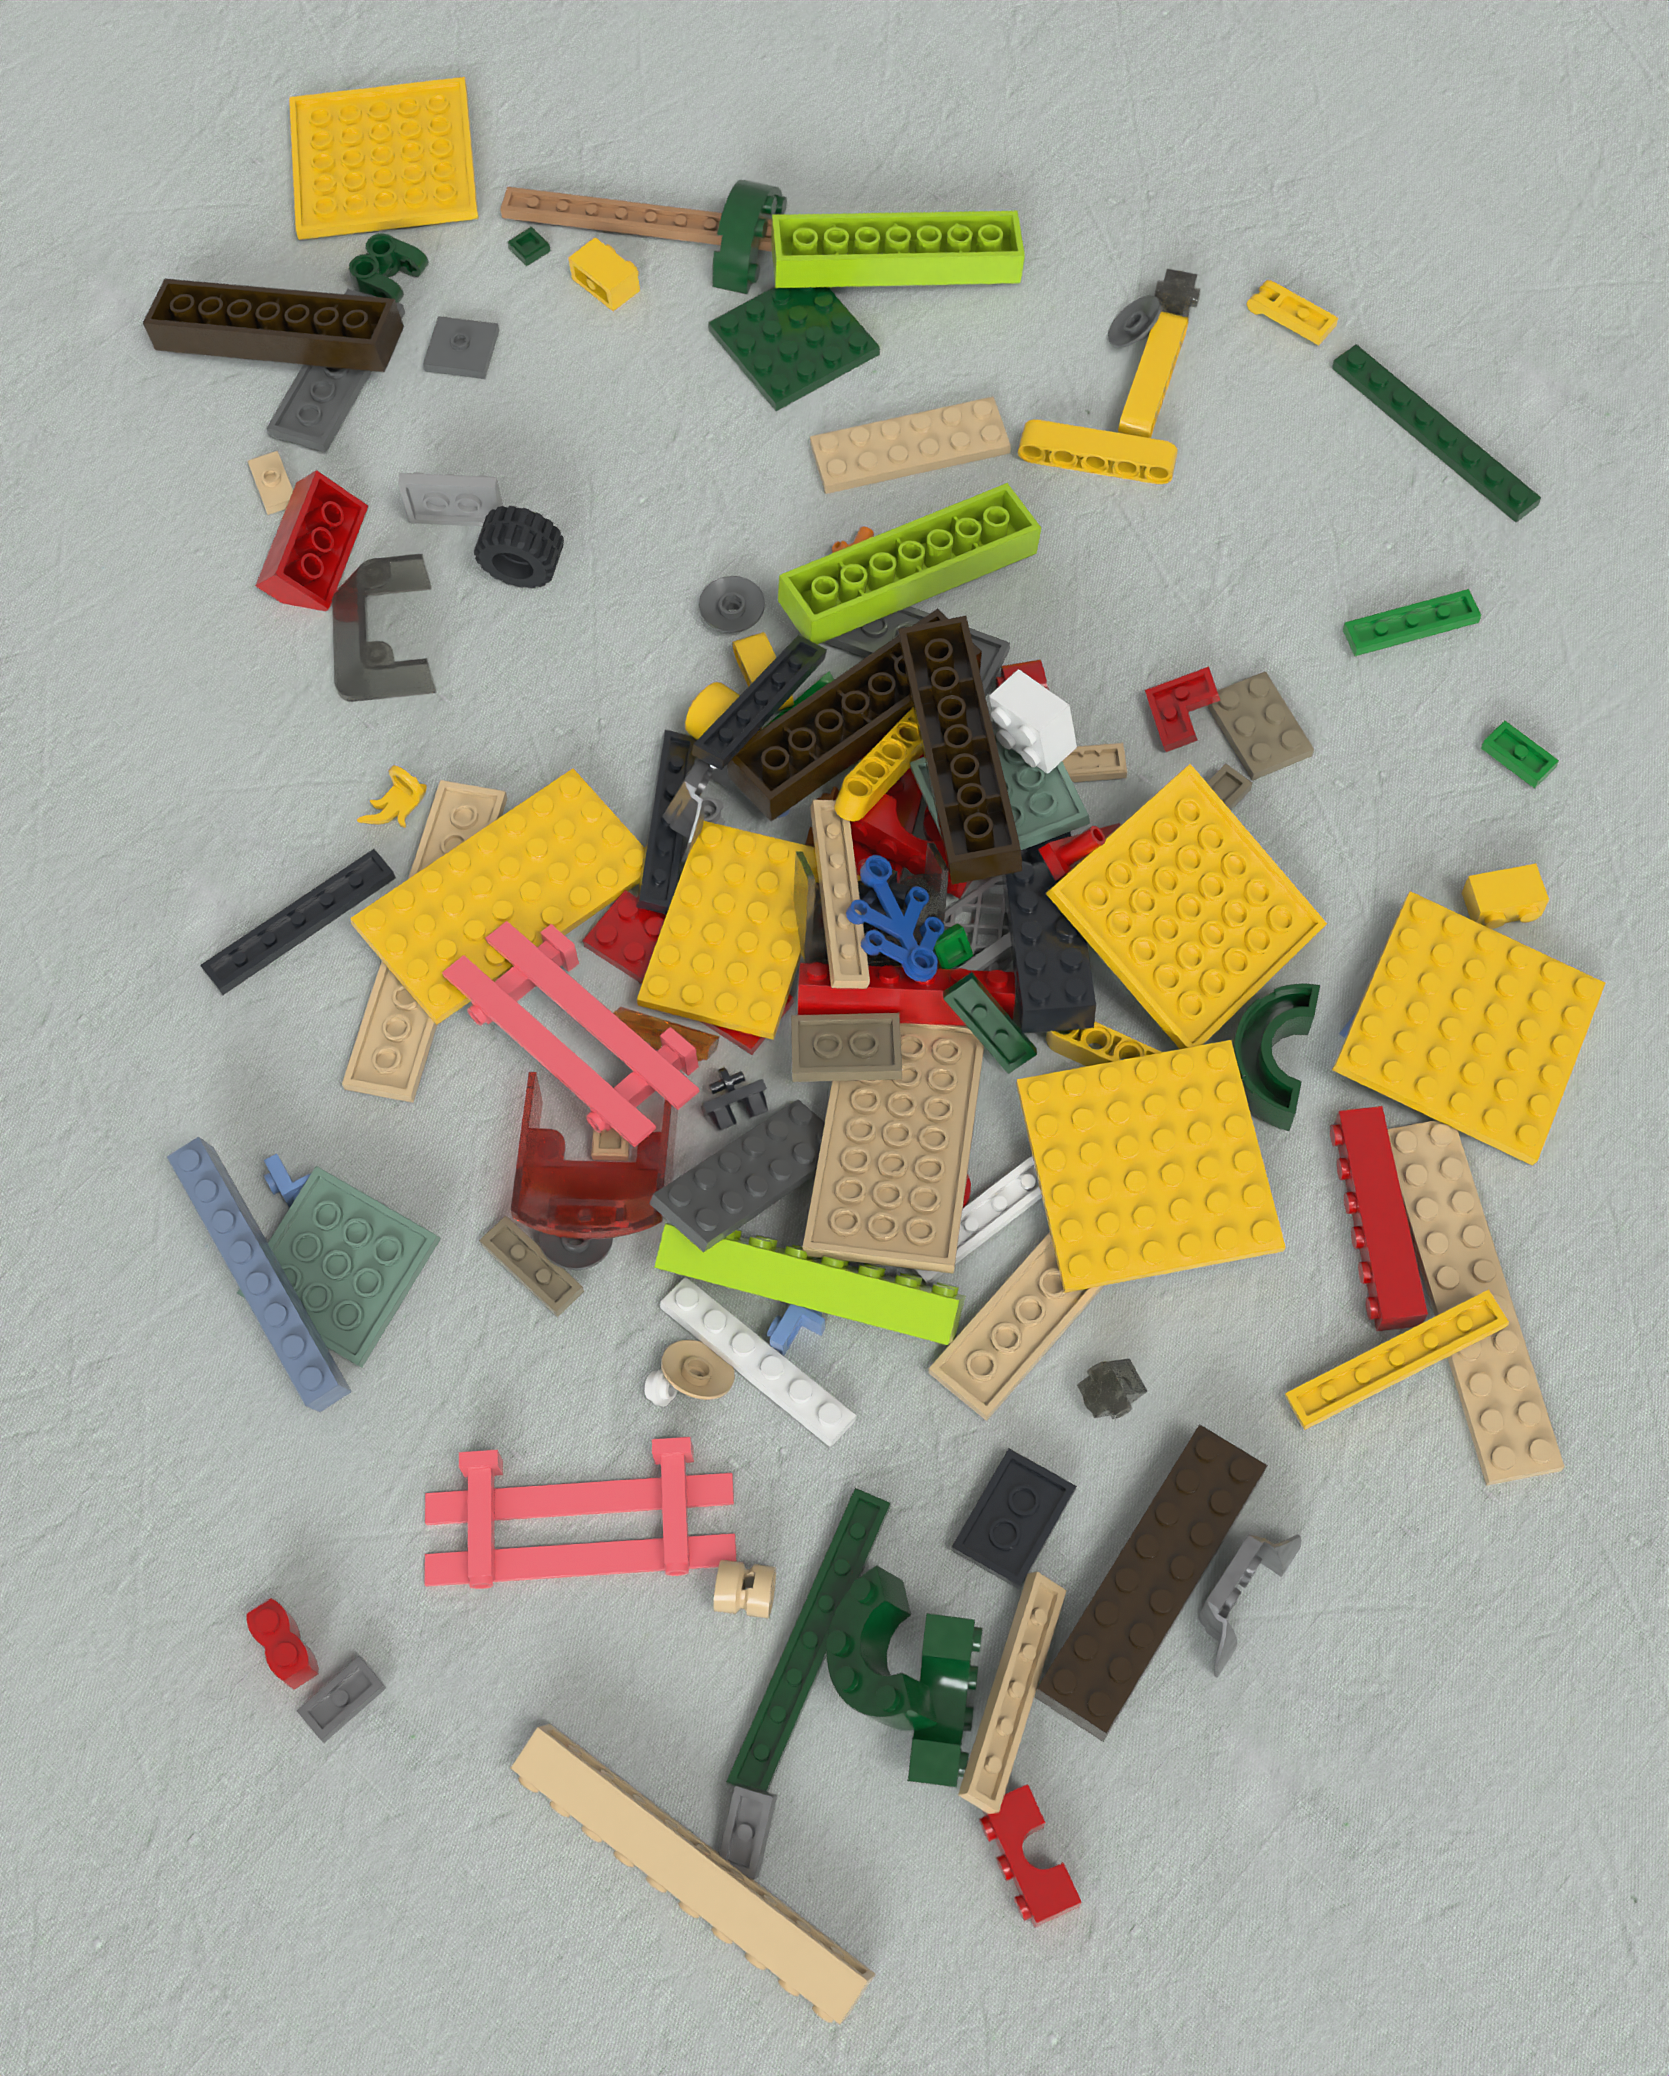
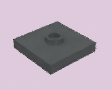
(461, 347)

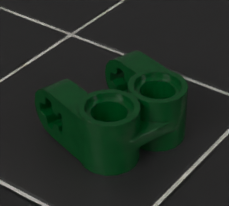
(383, 260)

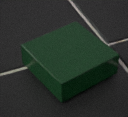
(528, 246)

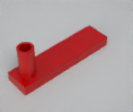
(1066, 853)

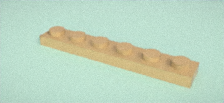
(838, 890)
(1012, 1693)

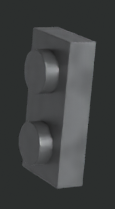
(341, 1699)
(748, 1829)

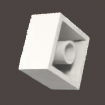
(1032, 721)

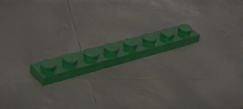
(1436, 433)
(806, 1646)

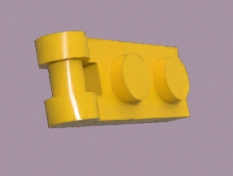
(1292, 312)

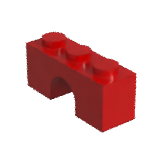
(1042, 1892)

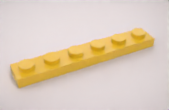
(1396, 1359)

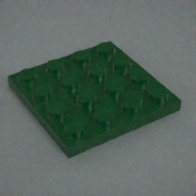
(793, 341)

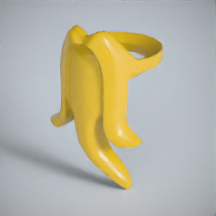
(399, 800)

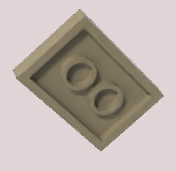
(1260, 726)
(846, 1047)

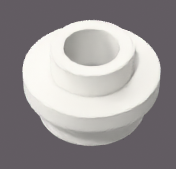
(659, 1389)

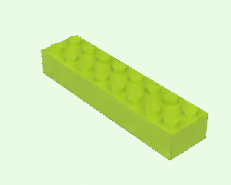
(896, 249)
(908, 564)
(818, 1283)

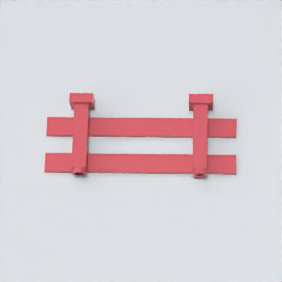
(541, 968)
(484, 1505)

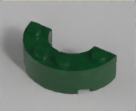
(741, 228)
(1278, 1015)
(859, 1650)
(949, 1674)

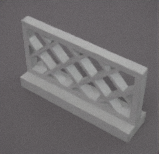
(992, 957)

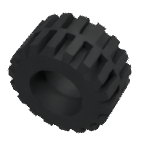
(519, 547)

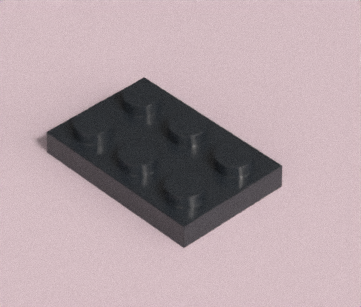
(1014, 1518)

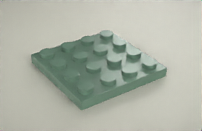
(1039, 801)
(349, 1261)

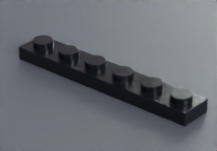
(759, 702)
(662, 842)
(298, 921)

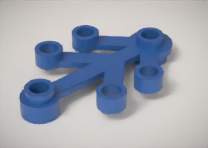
(917, 961)

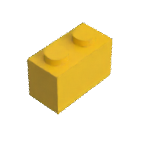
(604, 273)
(1505, 896)

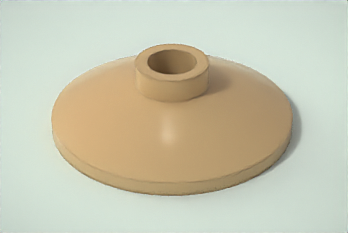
(696, 1370)

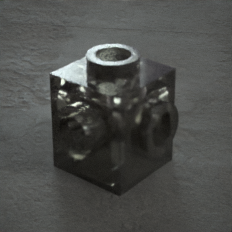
(1178, 292)
(1111, 1388)

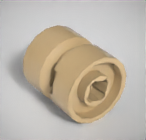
(731, 1593)

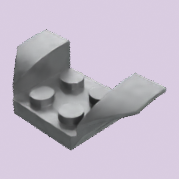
(687, 807)
(1240, 1572)

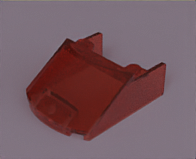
(587, 1196)

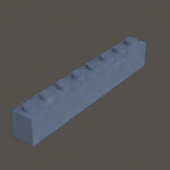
(259, 1275)

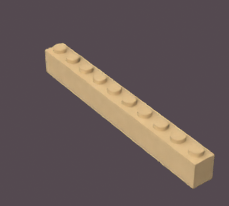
(693, 1873)

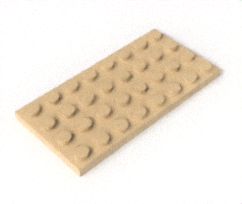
(899, 1156)

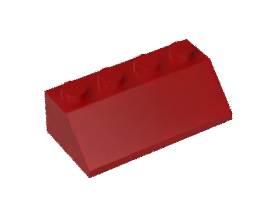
(312, 543)

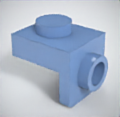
(281, 1182)
(785, 1328)

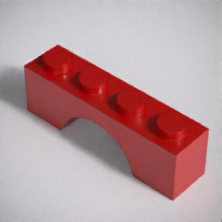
(887, 836)

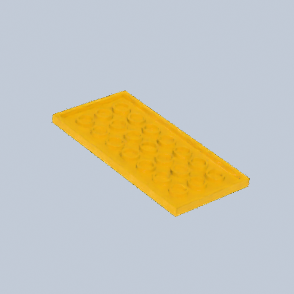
(534, 867)

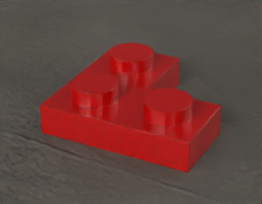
(1174, 701)

